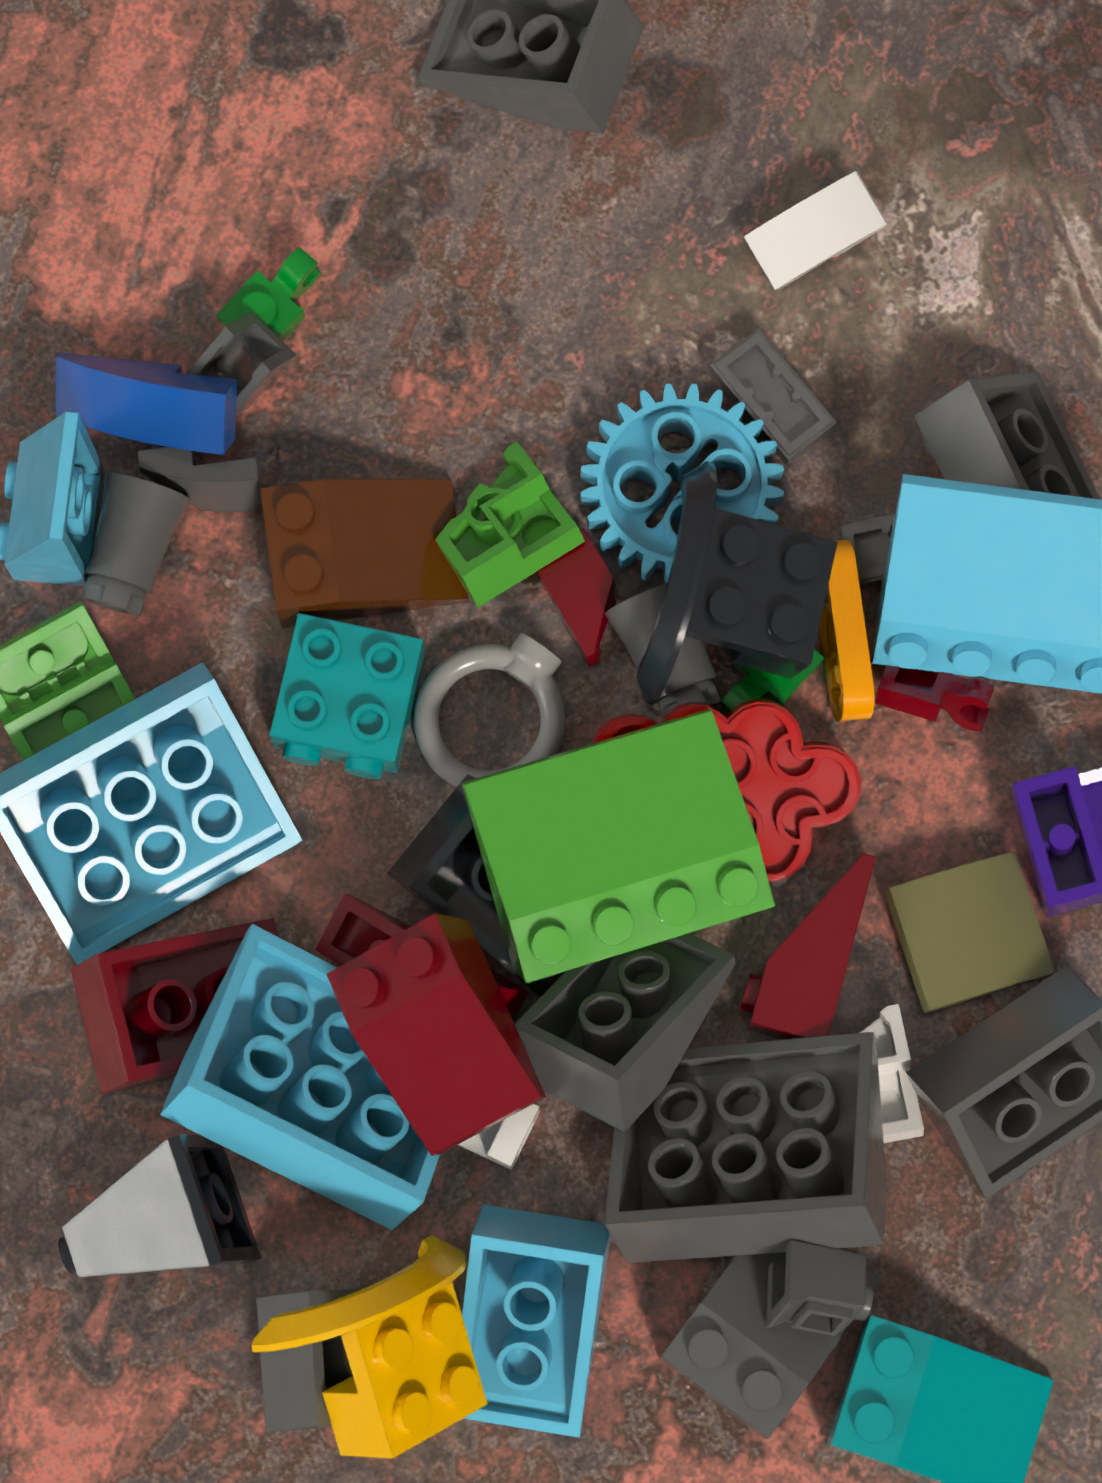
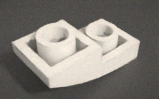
(816, 230)

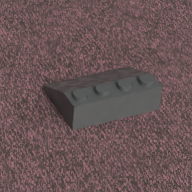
(754, 1153)

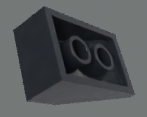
(450, 879)

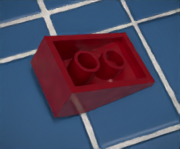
(150, 1000)
(437, 1031)

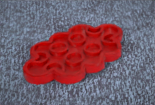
(780, 777)

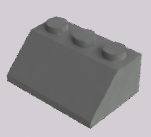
(1004, 436)
(1018, 1082)

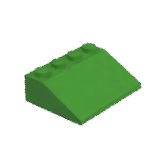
(617, 846)

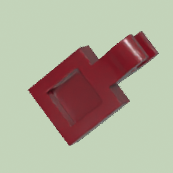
(927, 692)

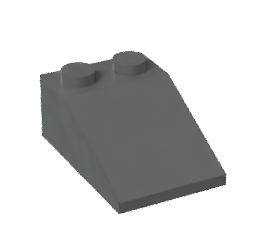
(535, 57)
(622, 1024)
(737, 1359)

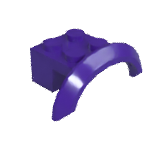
(1063, 836)

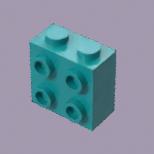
(347, 696)

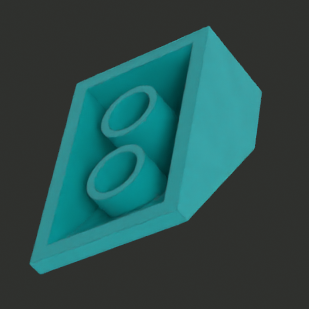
(937, 1407)

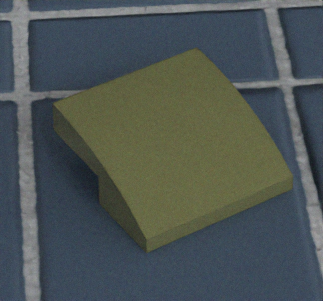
(969, 931)

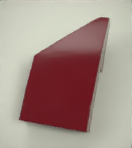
(582, 593)

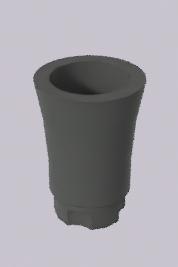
(130, 542)
(693, 670)

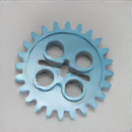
(635, 454)

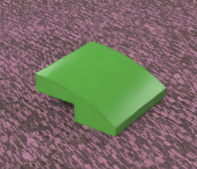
(57, 680)

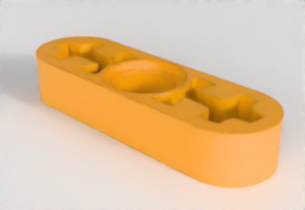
(845, 641)

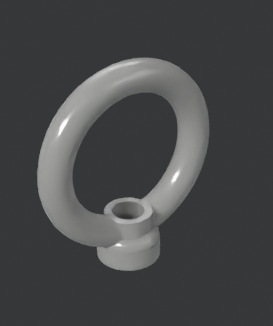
(525, 662)

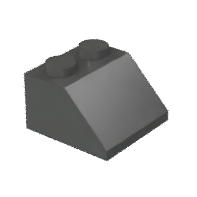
(299, 1375)

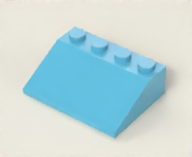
(993, 584)
(141, 813)
(293, 1088)

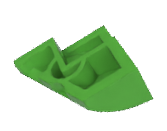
(507, 530)

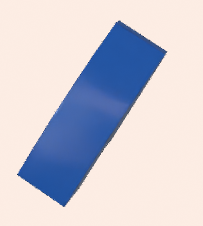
(148, 402)

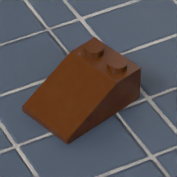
(359, 547)

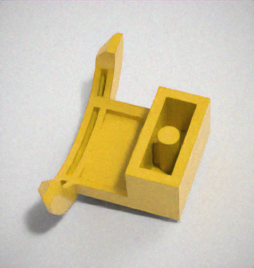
(404, 1355)

